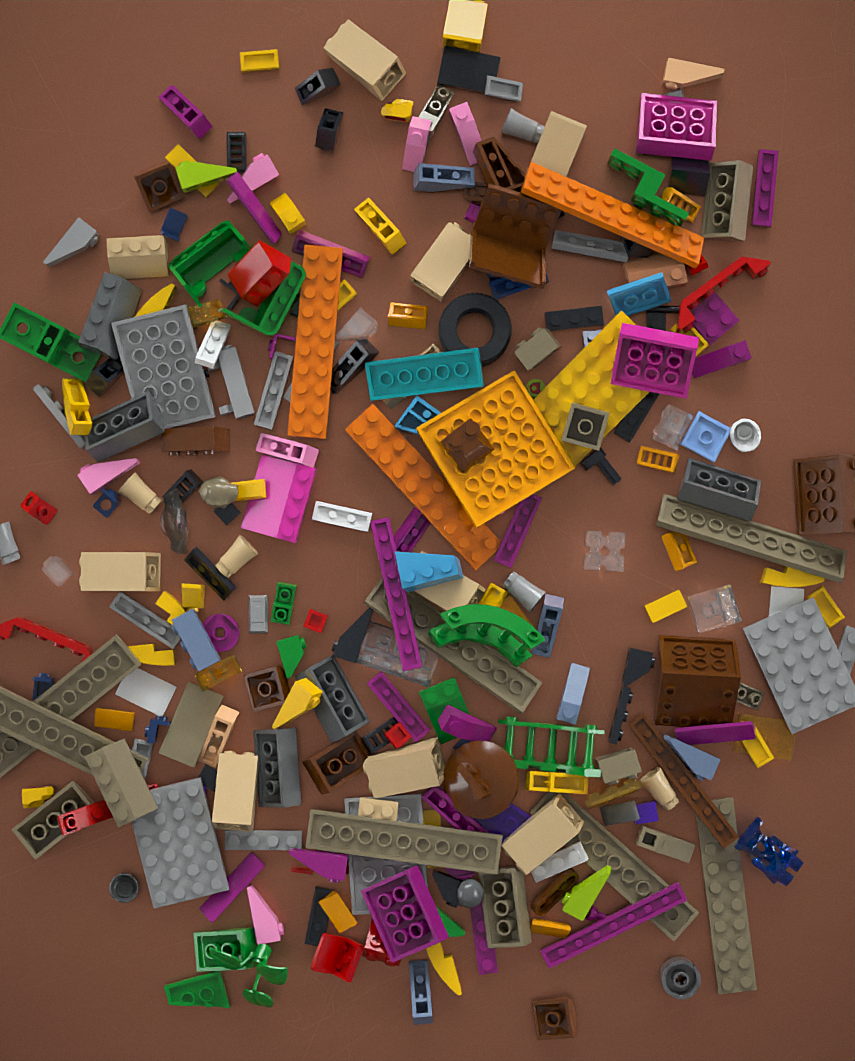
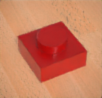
(701, 266)
(315, 621)
(397, 735)

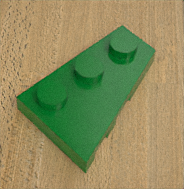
(200, 990)

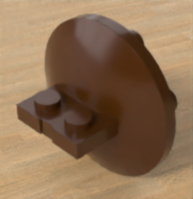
(481, 779)

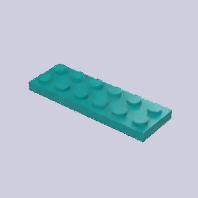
(424, 374)

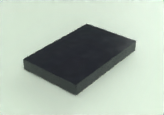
(467, 69)

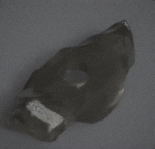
(174, 510)

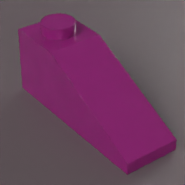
(185, 111)
(721, 359)
(465, 726)
(324, 863)

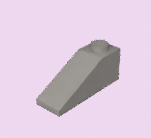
(75, 241)

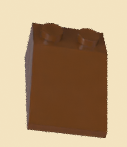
(337, 763)

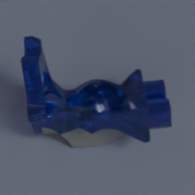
(775, 862)

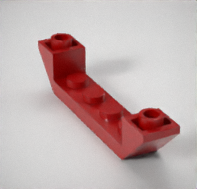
(753, 266)
(43, 633)
(87, 815)

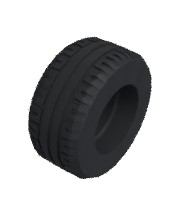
(481, 304)

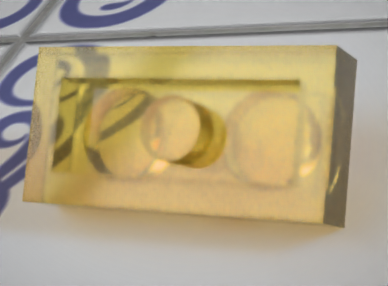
(205, 314)

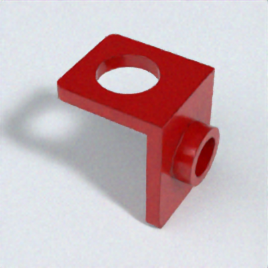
(38, 508)
(302, 870)

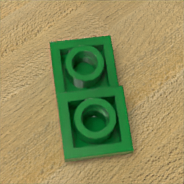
(283, 603)

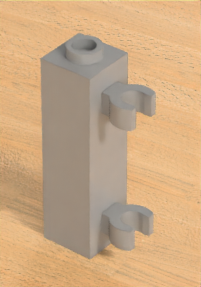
(236, 384)

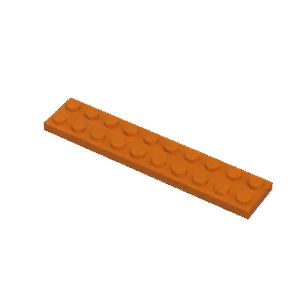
(612, 215)
(315, 342)
(422, 486)

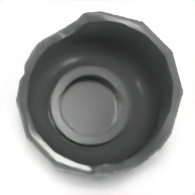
(123, 888)
(470, 893)

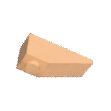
(684, 73)
(218, 735)

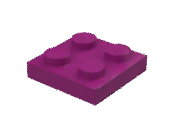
(713, 318)

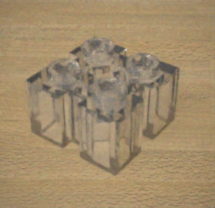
(612, 560)

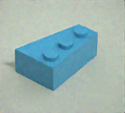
(416, 415)
(426, 570)

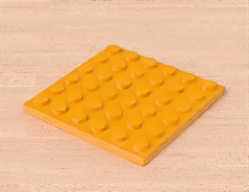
(523, 454)

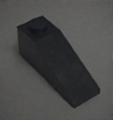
(352, 363)
(351, 641)

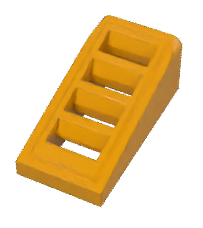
(671, 195)
(675, 458)

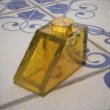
(218, 672)

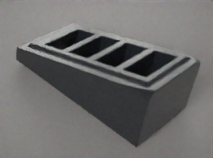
(237, 135)
(193, 477)
(365, 739)

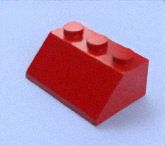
(259, 272)

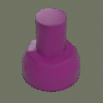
(594, 914)

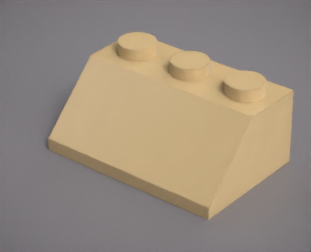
(138, 257)

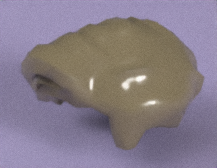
(218, 492)

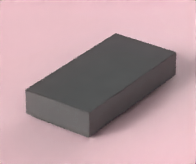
(619, 813)

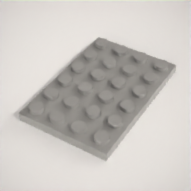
(160, 358)
(802, 665)
(180, 845)
(368, 871)

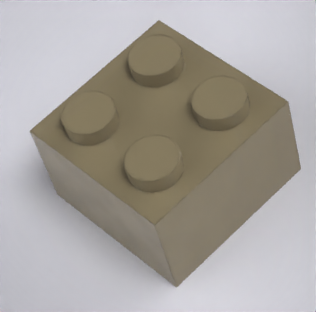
(537, 349)
(585, 426)
(618, 765)

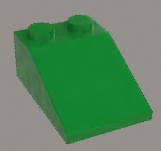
(435, 701)
(233, 941)

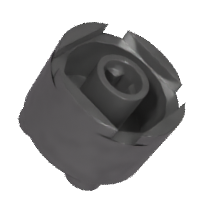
(690, 982)

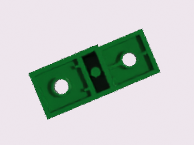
(645, 193)
(47, 342)

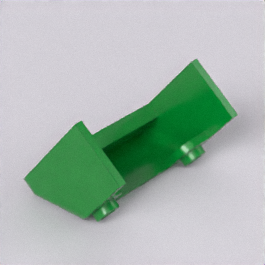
(208, 257)
(275, 307)

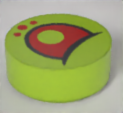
(534, 387)

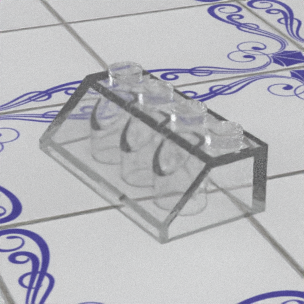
(381, 653)

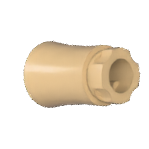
(140, 494)
(236, 557)
(660, 788)

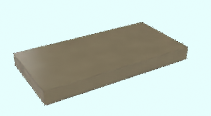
(191, 724)

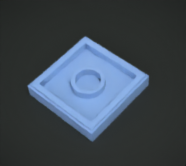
(706, 437)

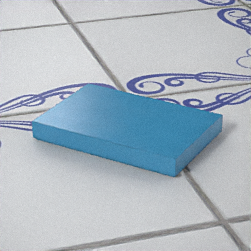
(640, 295)

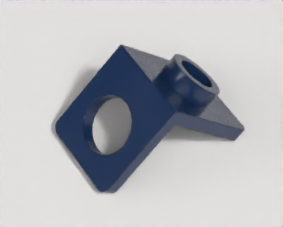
(173, 224)
(112, 497)

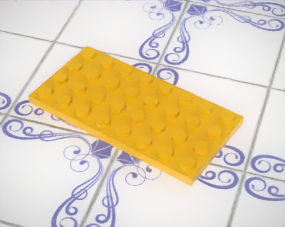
(588, 382)

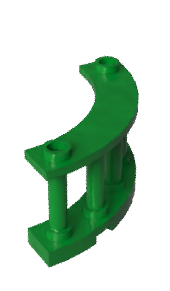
(475, 624)
(550, 764)

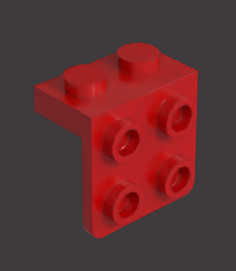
(374, 948)
(337, 956)

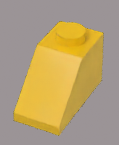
(288, 213)
(193, 596)

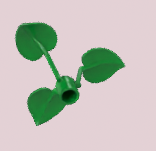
(272, 974)

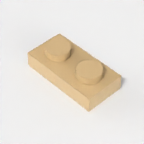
(378, 808)

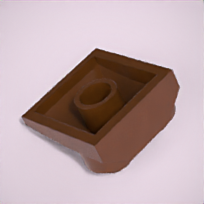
(159, 186)
(467, 445)
(267, 688)
(555, 1018)

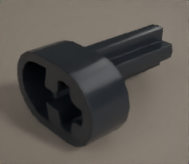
(598, 458)

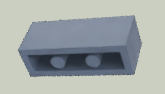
(195, 640)

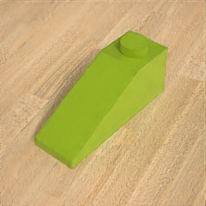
(198, 175)
(584, 894)

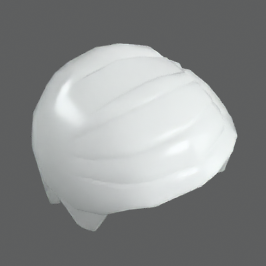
(745, 435)

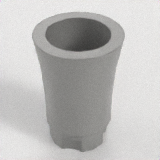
(522, 127)
(8, 547)
(523, 591)

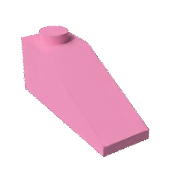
(465, 129)
(416, 143)
(257, 174)
(287, 450)
(102, 474)
(265, 921)

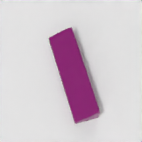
(254, 207)
(352, 261)
(411, 531)
(716, 733)
(444, 806)
(237, 882)

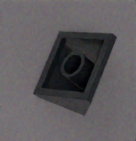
(689, 176)

